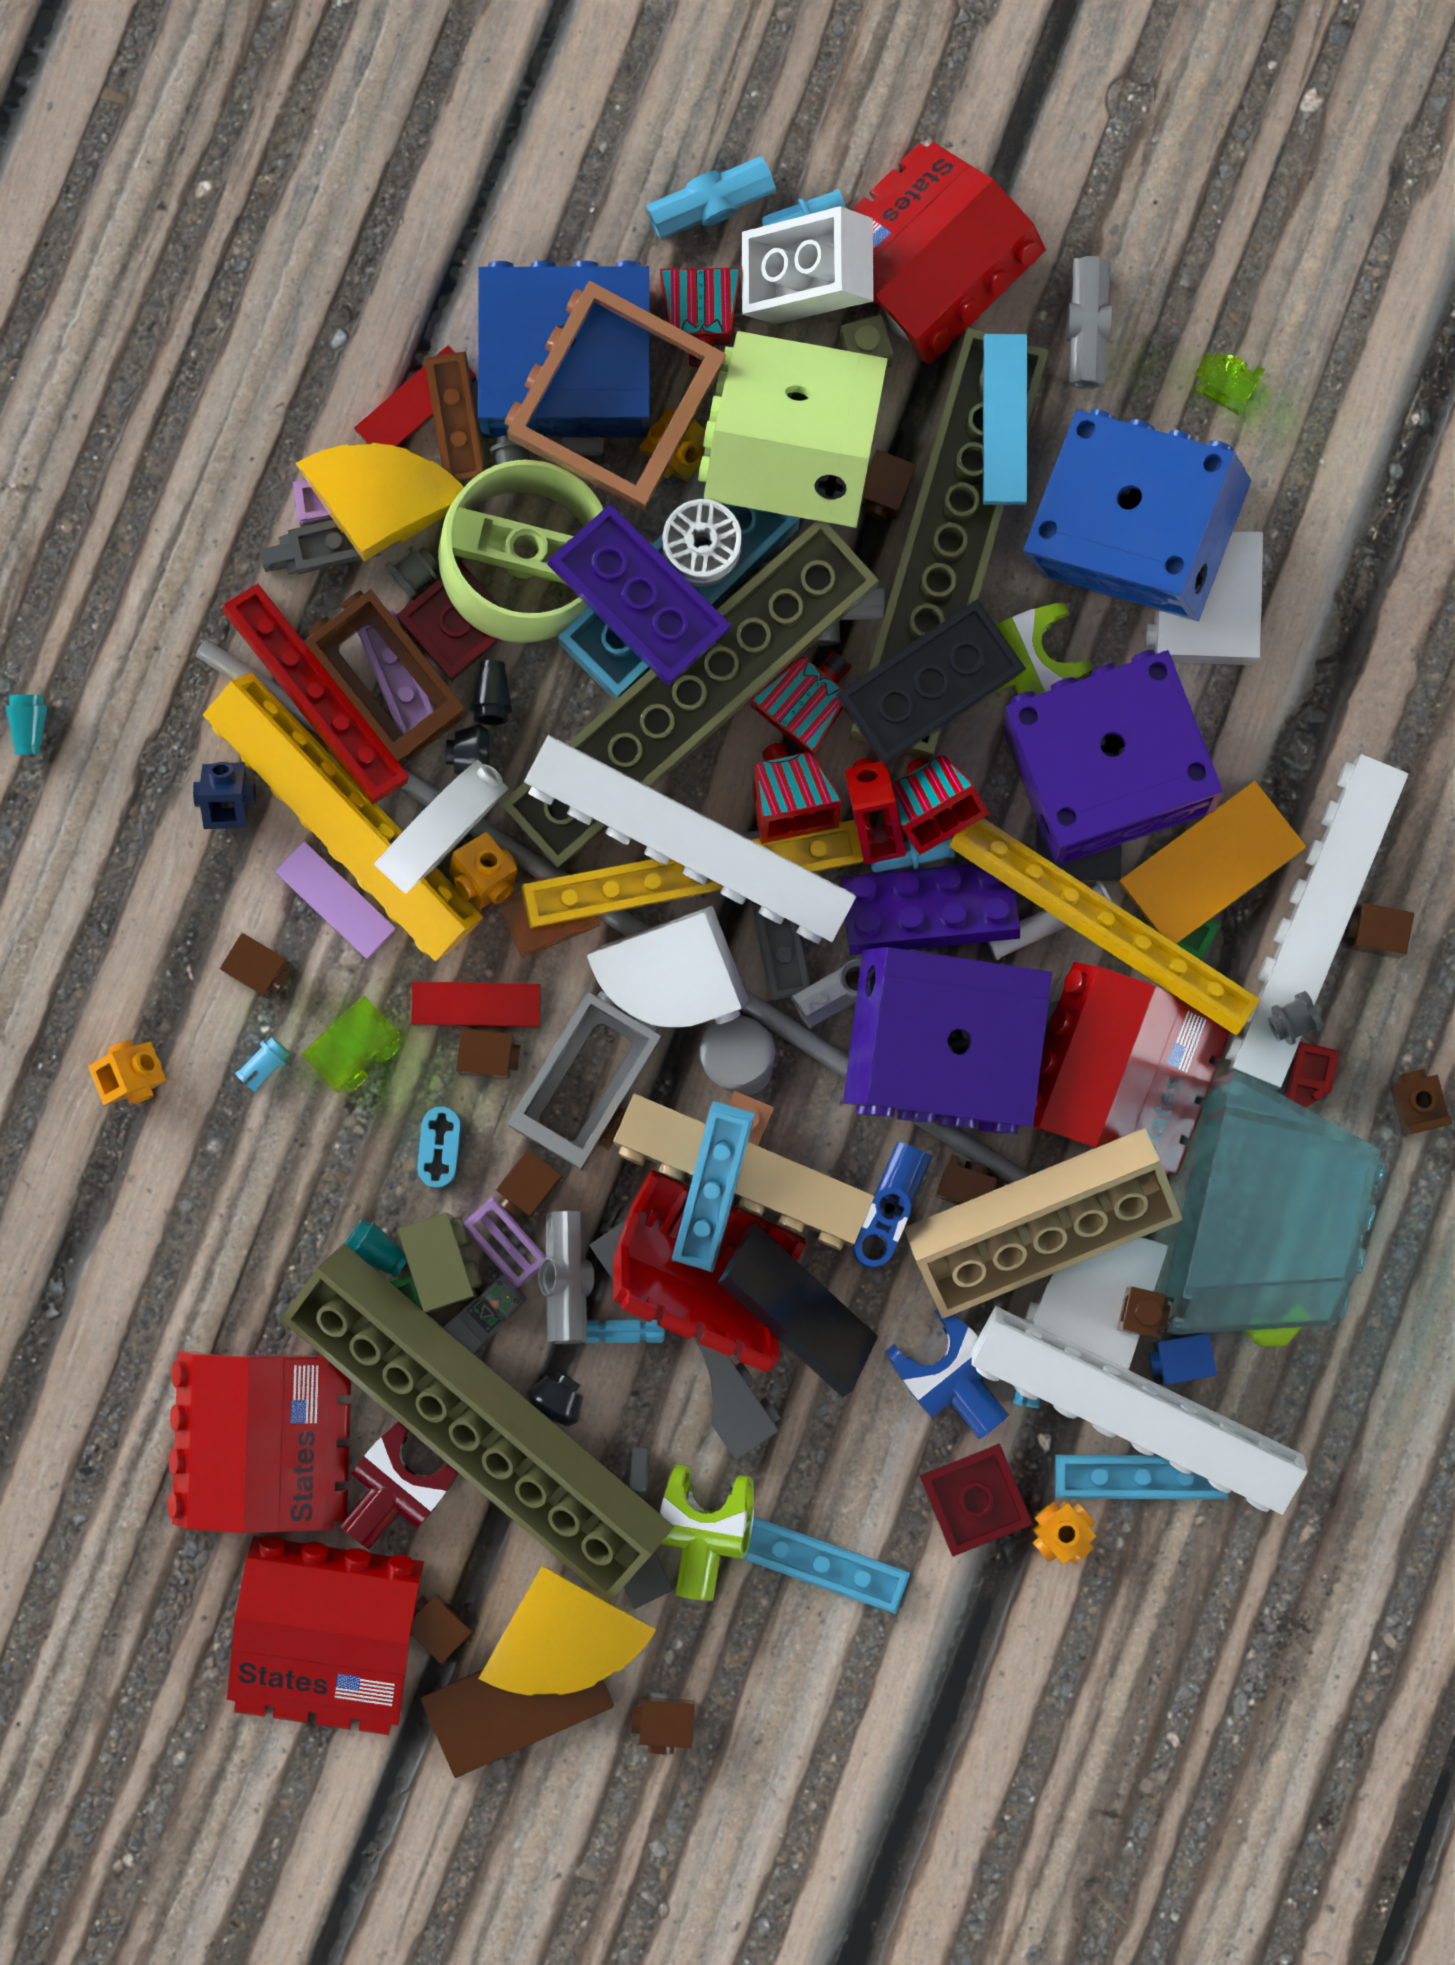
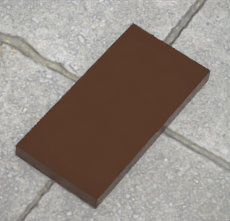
(487, 1723)

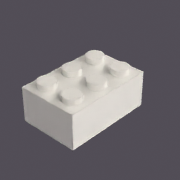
(807, 266)

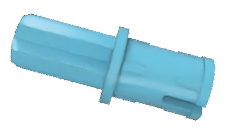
(808, 207)
(913, 858)

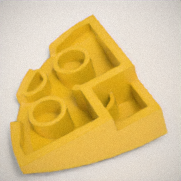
(379, 492)
(563, 1640)

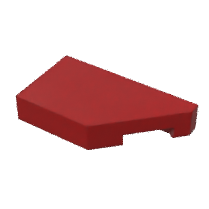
(1311, 1073)

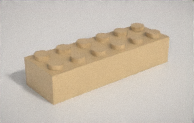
(765, 1179)
(1043, 1223)

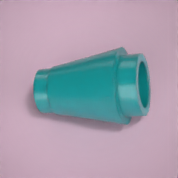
(26, 722)
(376, 1248)

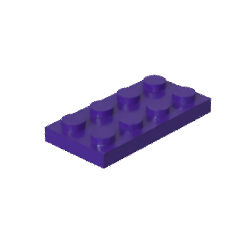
(639, 594)
(929, 908)

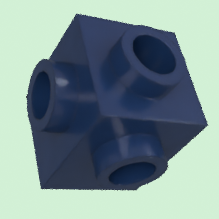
(224, 795)

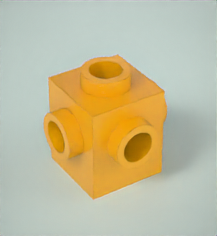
(690, 452)
(483, 871)
(127, 1073)
(1049, 1524)

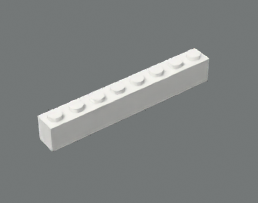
(689, 839)
(1320, 912)
(1138, 1411)

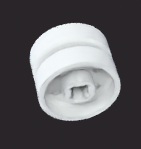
(698, 521)

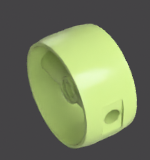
(493, 542)

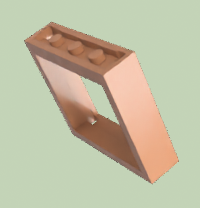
(541, 377)

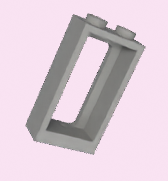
(589, 1014)

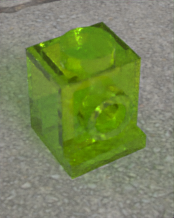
(1227, 380)

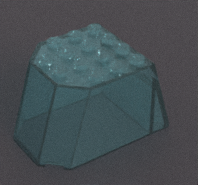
(1269, 1215)

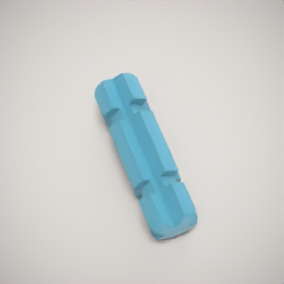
(624, 1331)

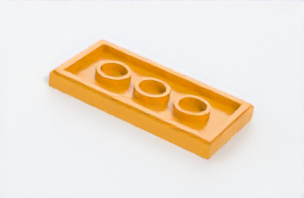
(1212, 864)

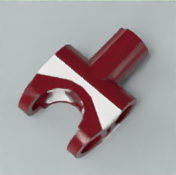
(393, 1489)

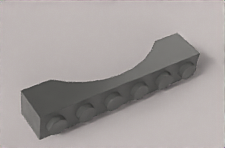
(736, 1411)

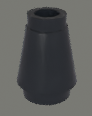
(491, 695)

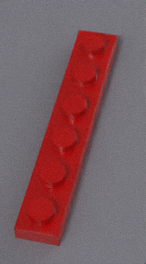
(315, 694)

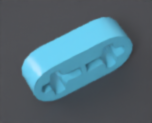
(428, 1147)

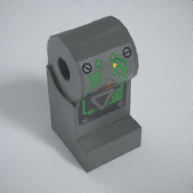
(486, 1314)

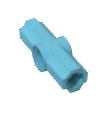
(711, 198)

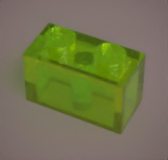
(352, 1046)

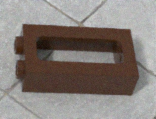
(367, 610)

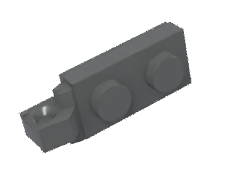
(310, 549)

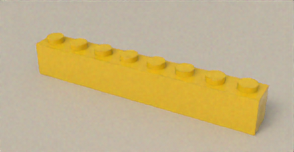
(336, 812)

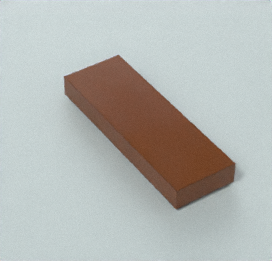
(455, 415)

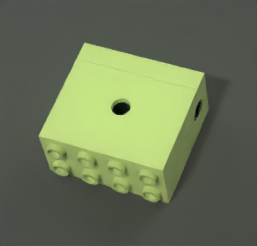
(792, 428)

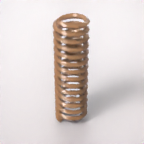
(608, 1140)

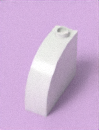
(1231, 617)
(442, 826)
(672, 972)
(1088, 1298)

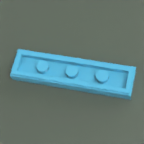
(1005, 419)
(713, 1186)
(1127, 1479)
(826, 1565)

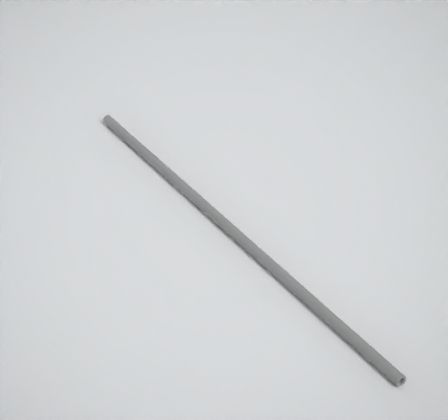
(628, 924)

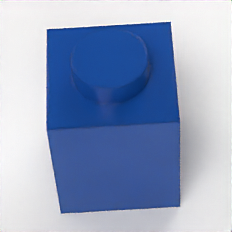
(1182, 1359)

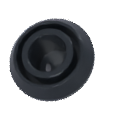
(469, 746)
(557, 1398)

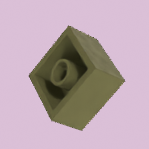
(439, 1262)

